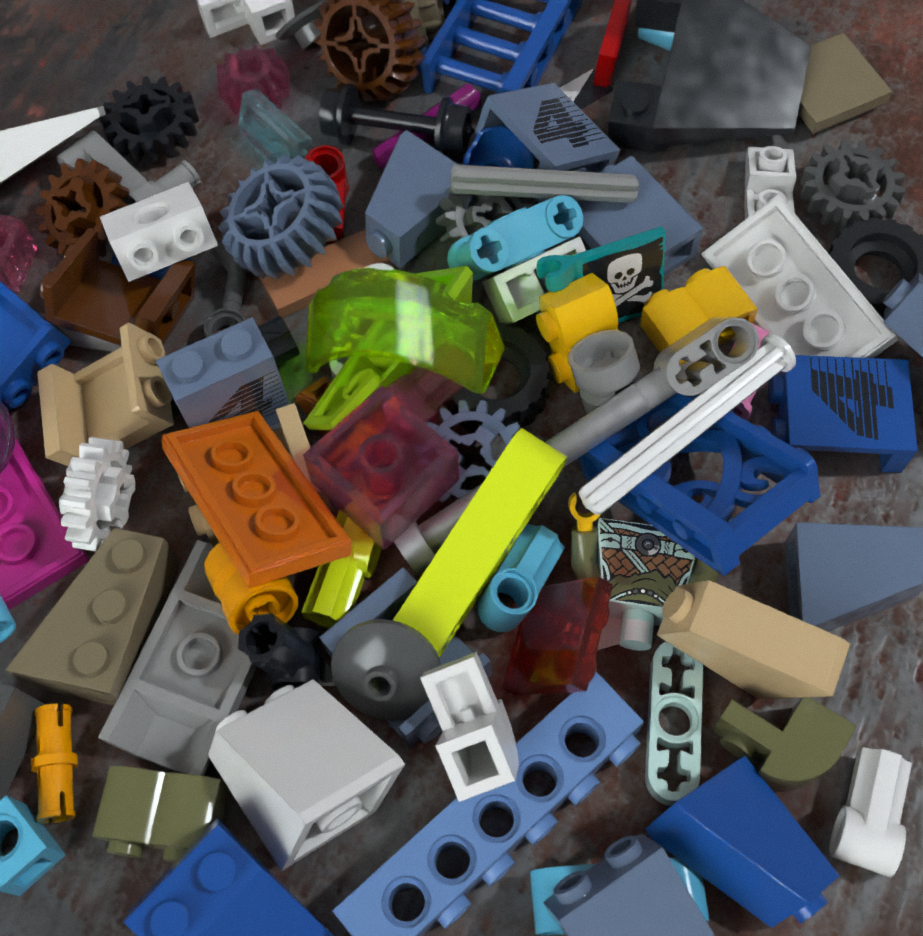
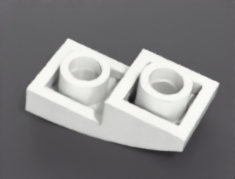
(767, 174)

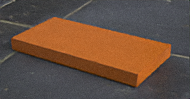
(255, 498)

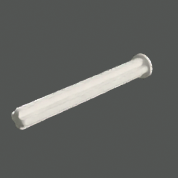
(686, 425)

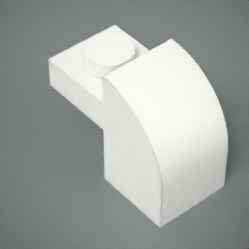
(263, 16)
(476, 730)

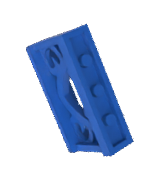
(706, 526)

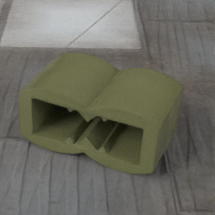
(157, 810)

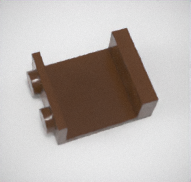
(99, 299)

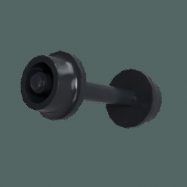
(341, 114)

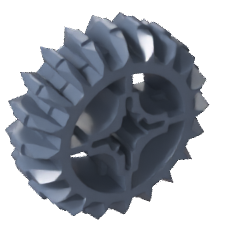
(281, 217)

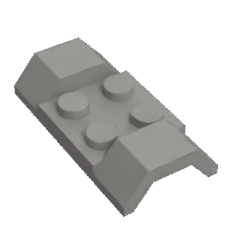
(182, 679)

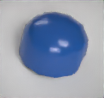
(498, 148)

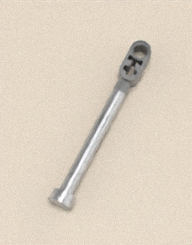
(422, 541)

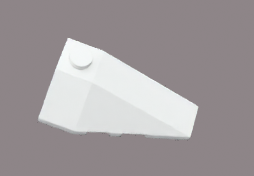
(30, 142)

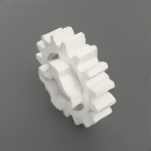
(96, 493)

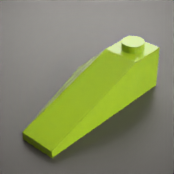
(366, 374)

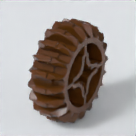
(357, 58)

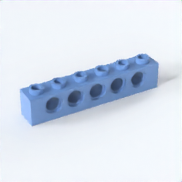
(595, 713)

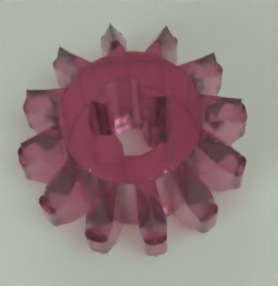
(251, 71)

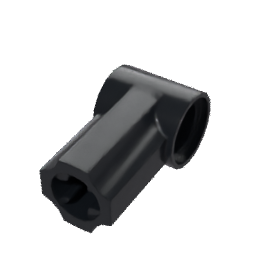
(283, 651)

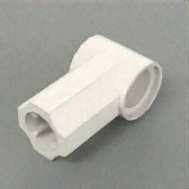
(869, 825)

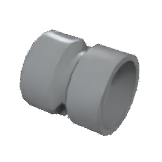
(604, 366)

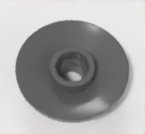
(385, 651)

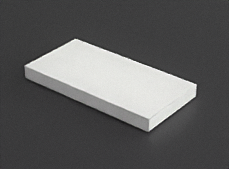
(799, 286)

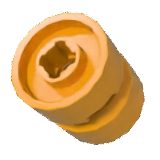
(241, 603)

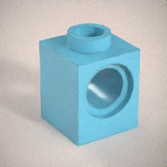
(34, 852)

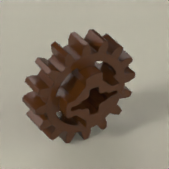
(86, 187)

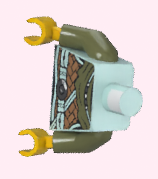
(640, 566)

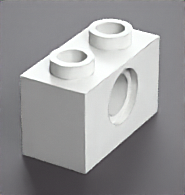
(158, 231)

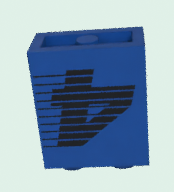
(847, 407)

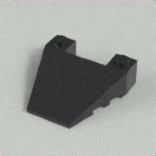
(723, 78)

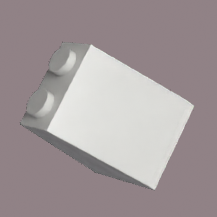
(302, 769)

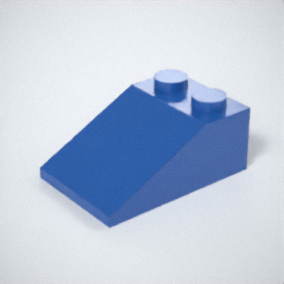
(220, 892)

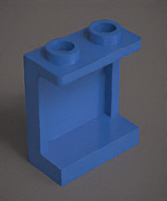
(25, 347)

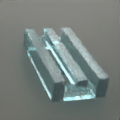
(270, 128)

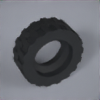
(882, 239)
(533, 390)

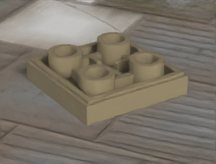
(839, 84)

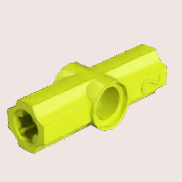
(340, 581)

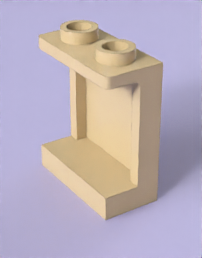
(110, 399)

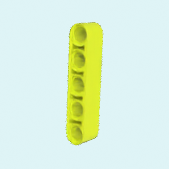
(481, 539)

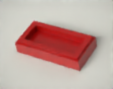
(612, 42)

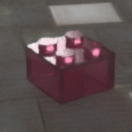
(383, 466)

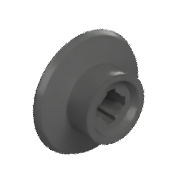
(302, 28)

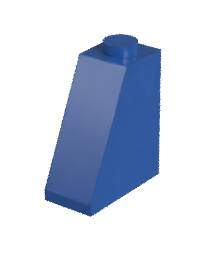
(747, 845)

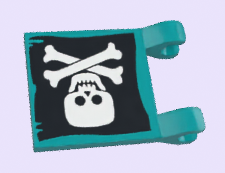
(629, 266)

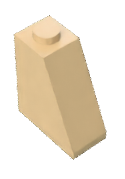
(752, 643)

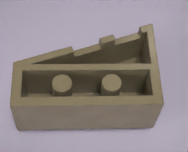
(100, 620)

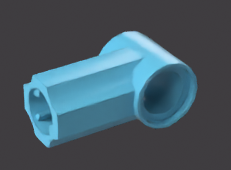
(520, 577)

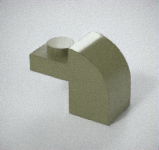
(795, 754)

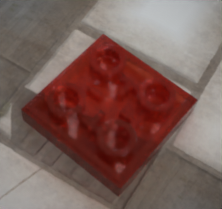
(559, 639)

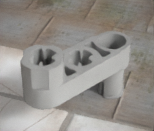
(94, 147)

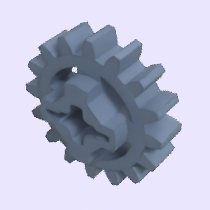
(485, 434)

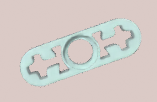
(658, 760)

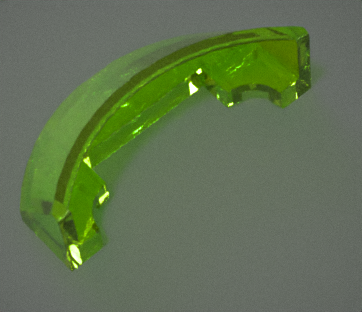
(402, 320)

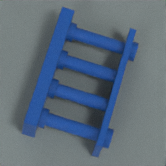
(529, 57)

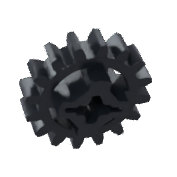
(149, 119)

